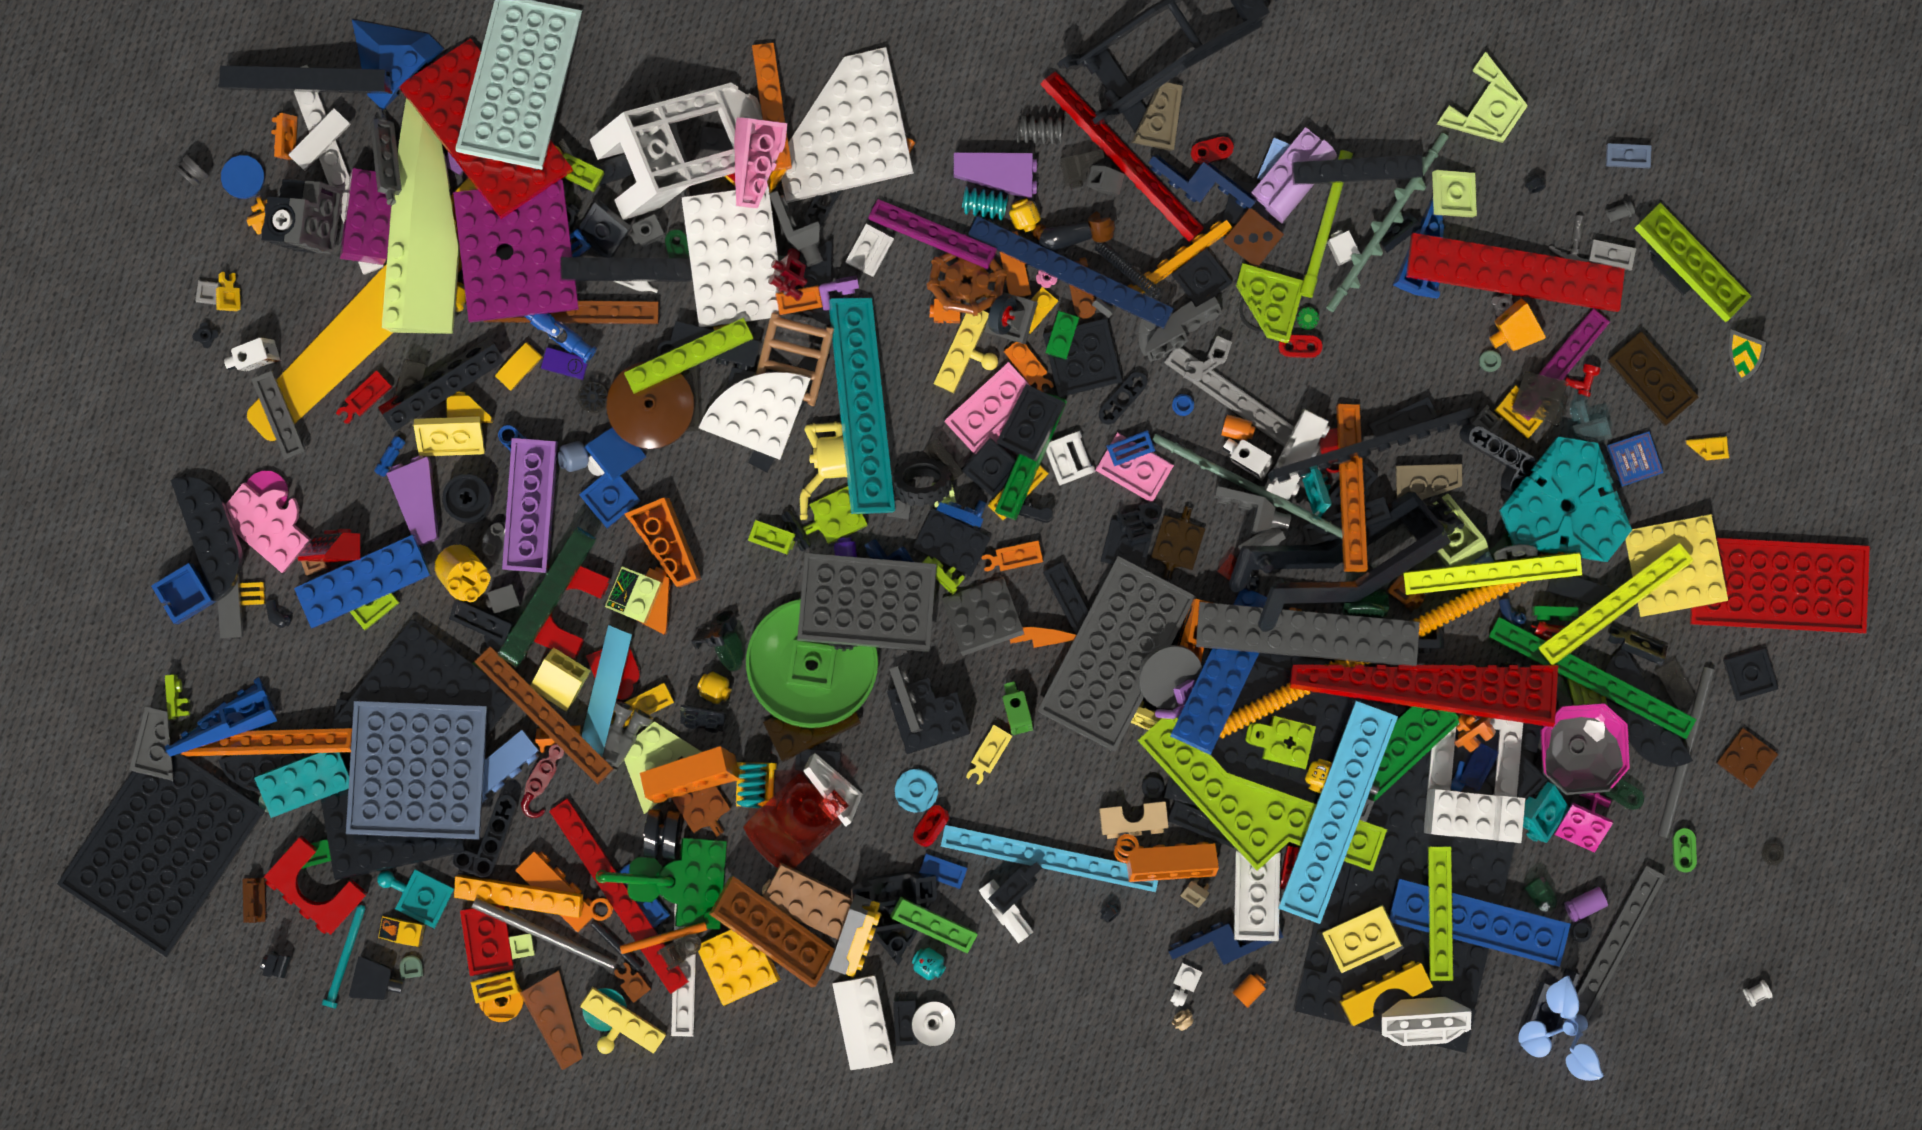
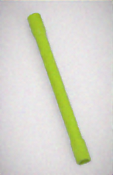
(1311, 277)

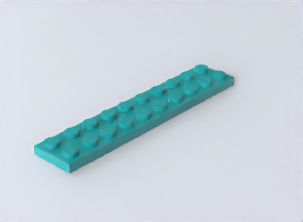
(861, 406)

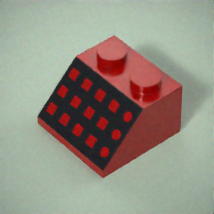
(332, 547)

